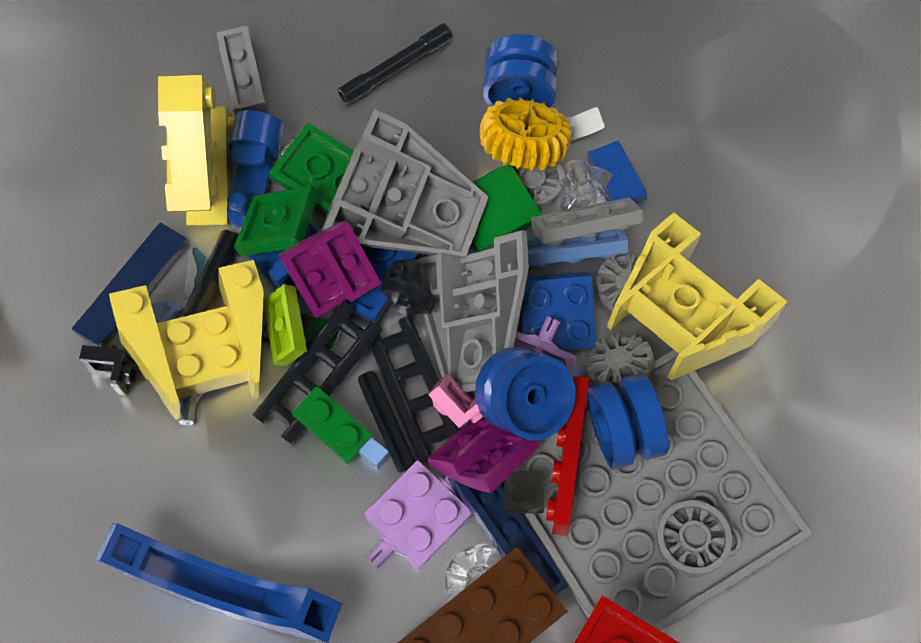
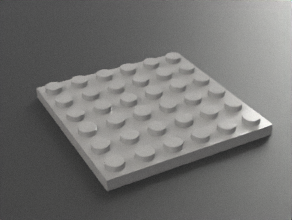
(617, 511)

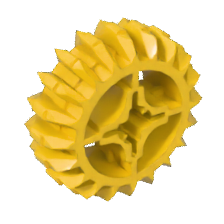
(525, 134)

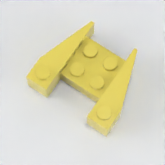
(195, 149)
(690, 307)
(199, 349)

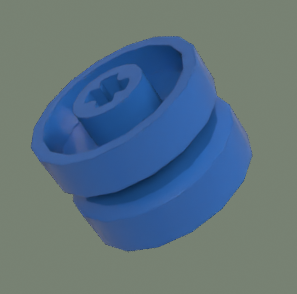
(520, 68)
(525, 393)
(628, 421)

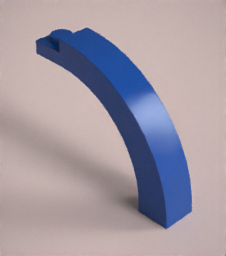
(217, 588)

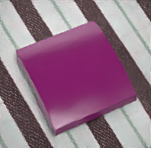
(329, 268)
(482, 455)

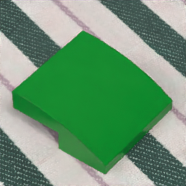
(507, 207)

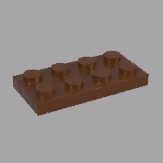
(499, 607)

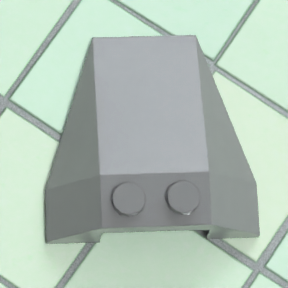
(405, 194)
(474, 305)

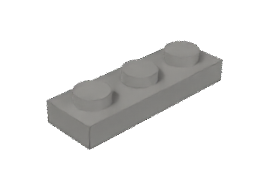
(241, 70)
(586, 221)

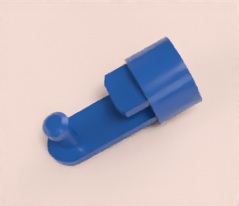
(254, 148)

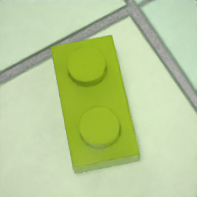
(284, 325)

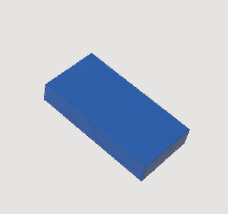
(624, 181)

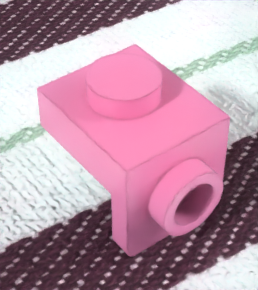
(454, 402)

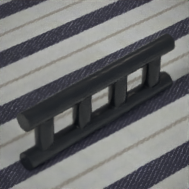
(317, 348)
(394, 377)

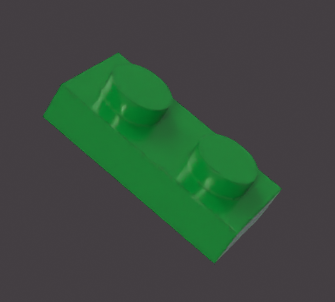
(331, 424)

